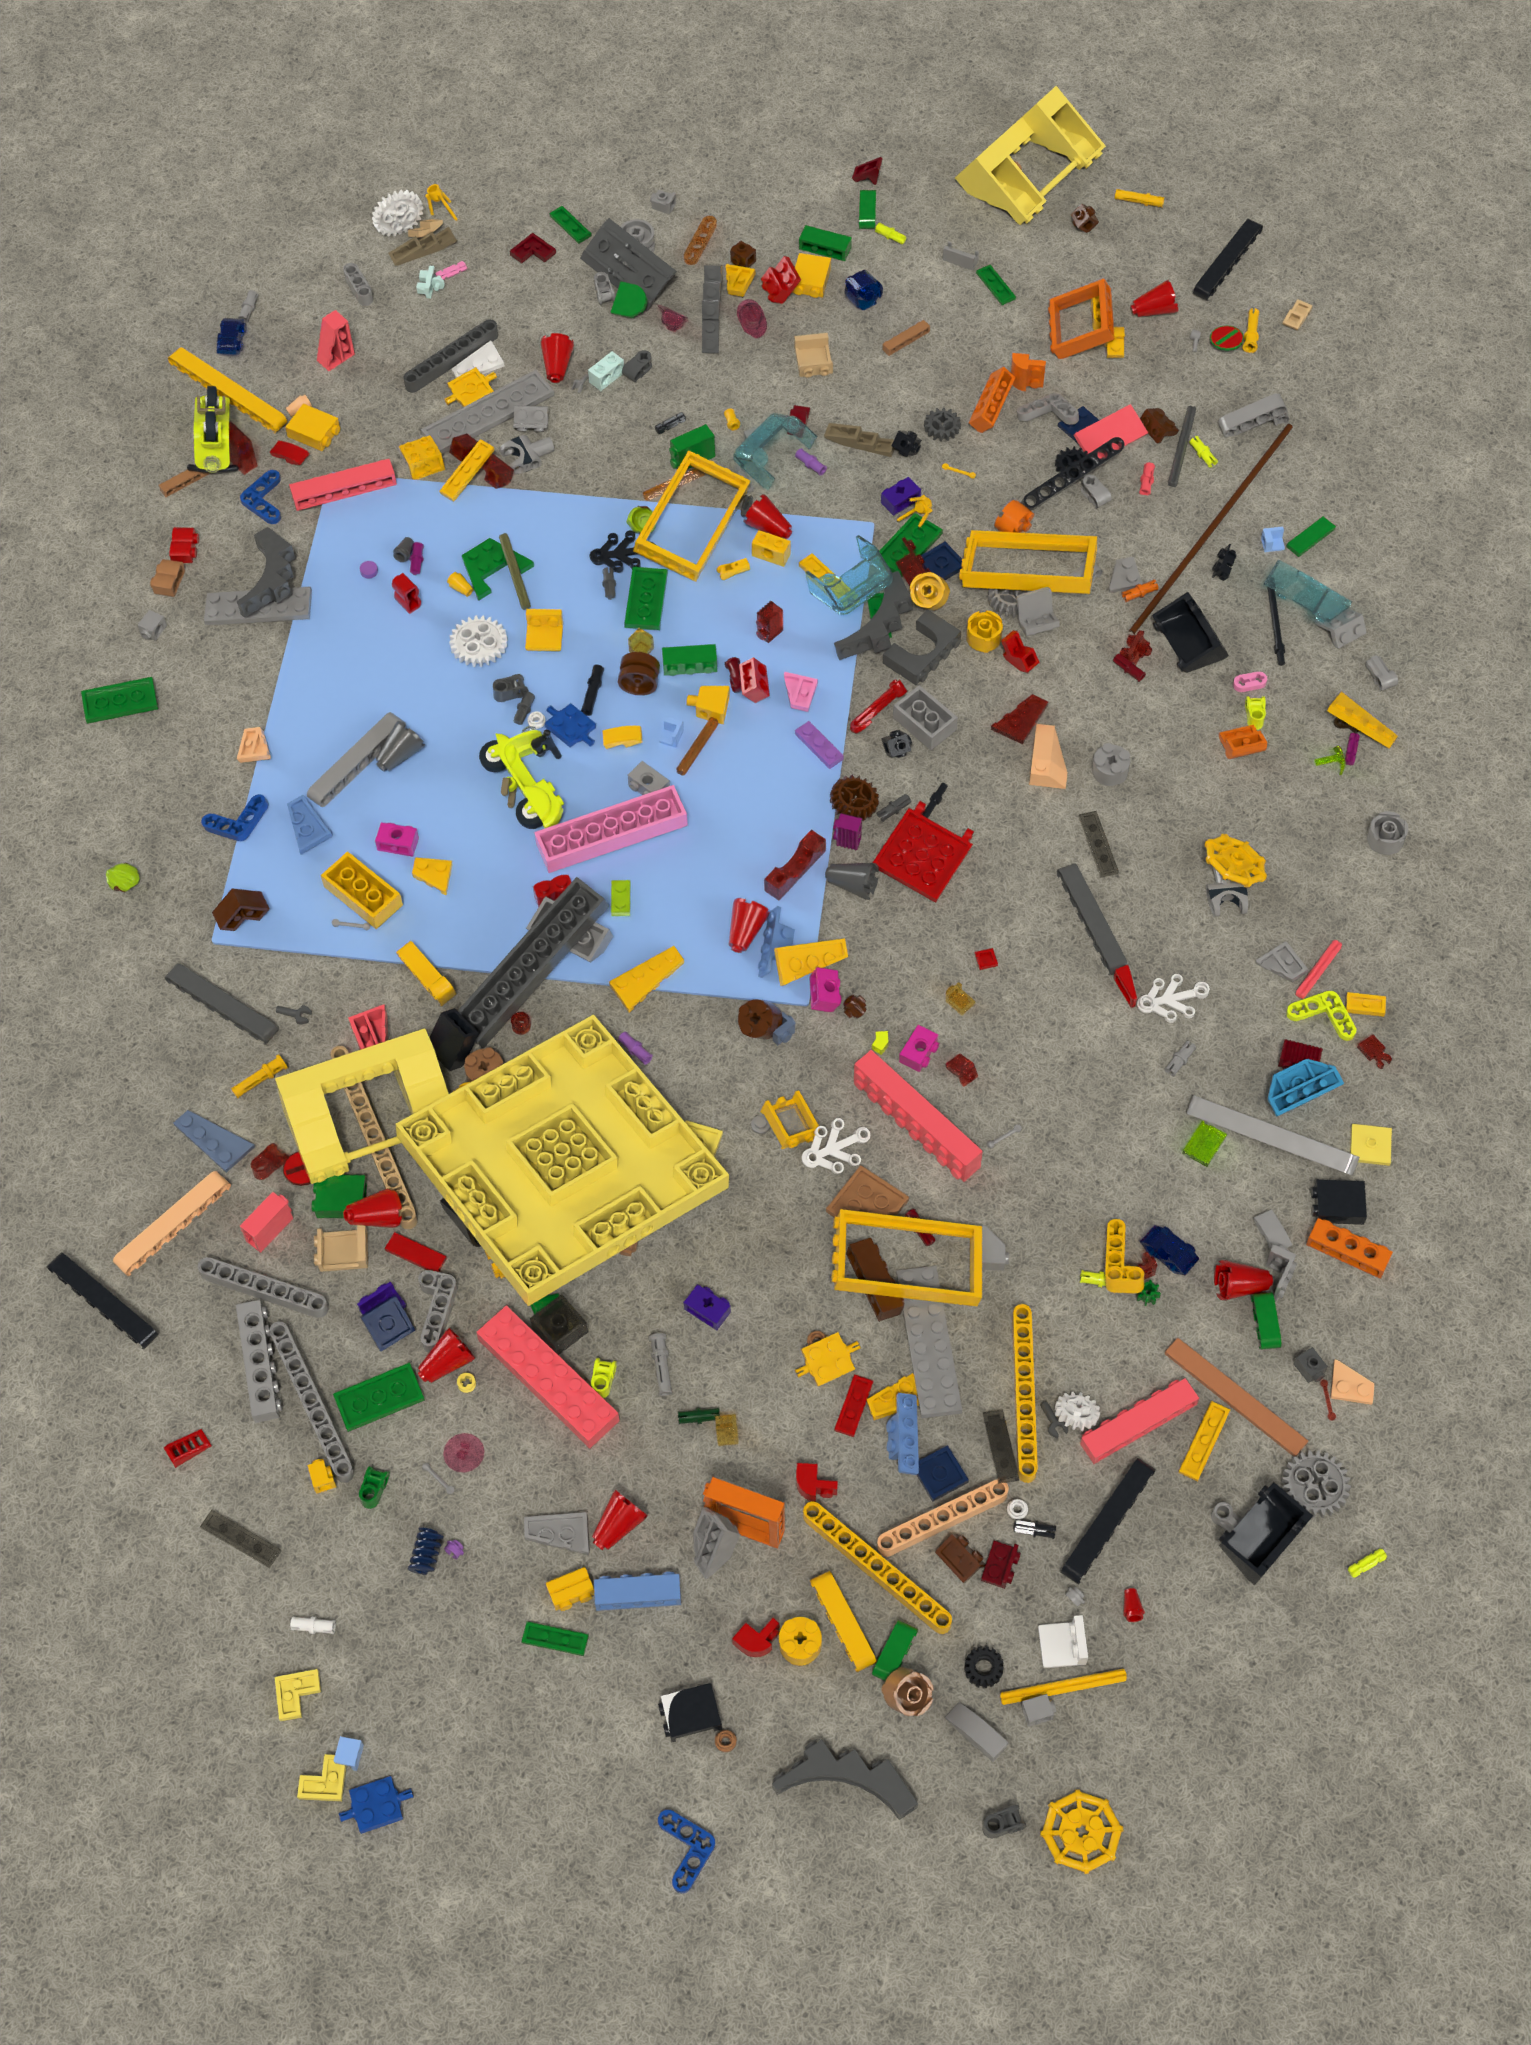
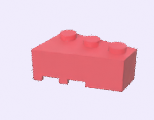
(334, 341)
(370, 1027)

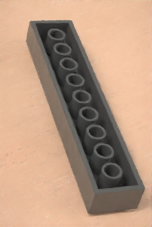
(532, 959)

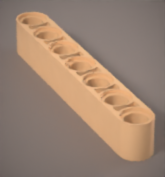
(170, 1222)
(937, 1526)

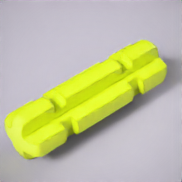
(1367, 1563)

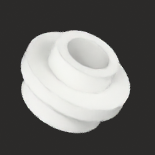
(536, 716)
(1017, 1503)

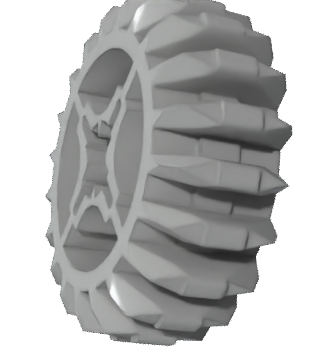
(1004, 602)

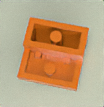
(1027, 371)
(1242, 741)

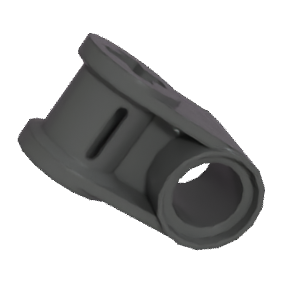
(637, 366)
(508, 688)
(1008, 1822)

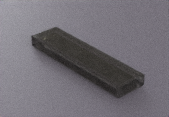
(1098, 844)
(1000, 1446)
(240, 1538)

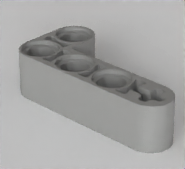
(1254, 415)
(437, 1313)

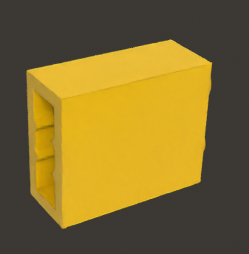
(813, 273)
(313, 427)

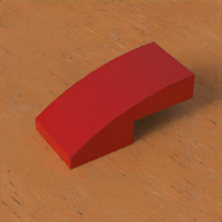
(291, 453)

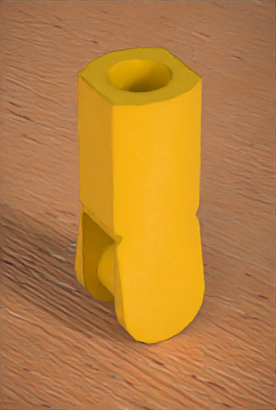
(733, 568)

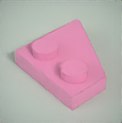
(800, 690)

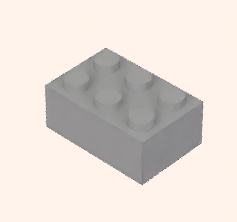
(925, 717)

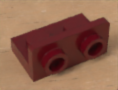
(1000, 1563)

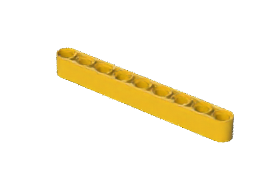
(238, 396)
(1021, 1401)
(881, 1577)

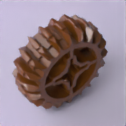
(846, 789)

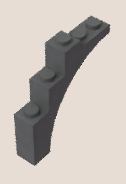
(711, 307)
(273, 583)
(886, 620)
(821, 1765)

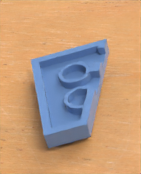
(307, 825)

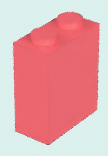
(267, 1221)

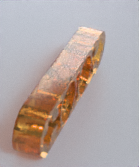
(698, 240)

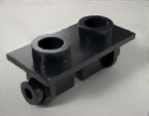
(1221, 567)

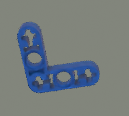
(257, 497)
(241, 825)
(695, 1850)

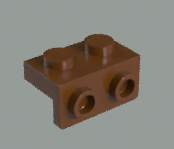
(1158, 424)

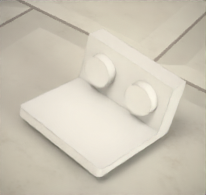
(1063, 1644)

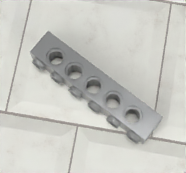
(247, 1314)

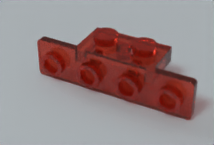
(911, 564)

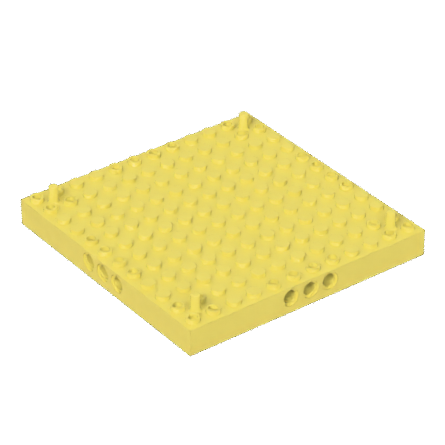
(561, 1158)

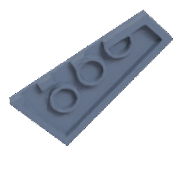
(217, 1143)

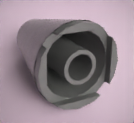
(398, 747)
(854, 878)

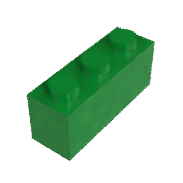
(825, 243)
(689, 659)

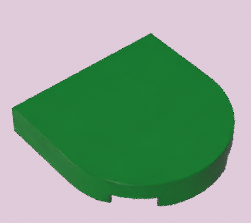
(629, 300)

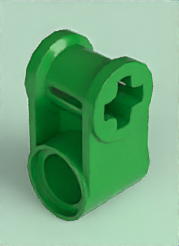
(373, 1483)

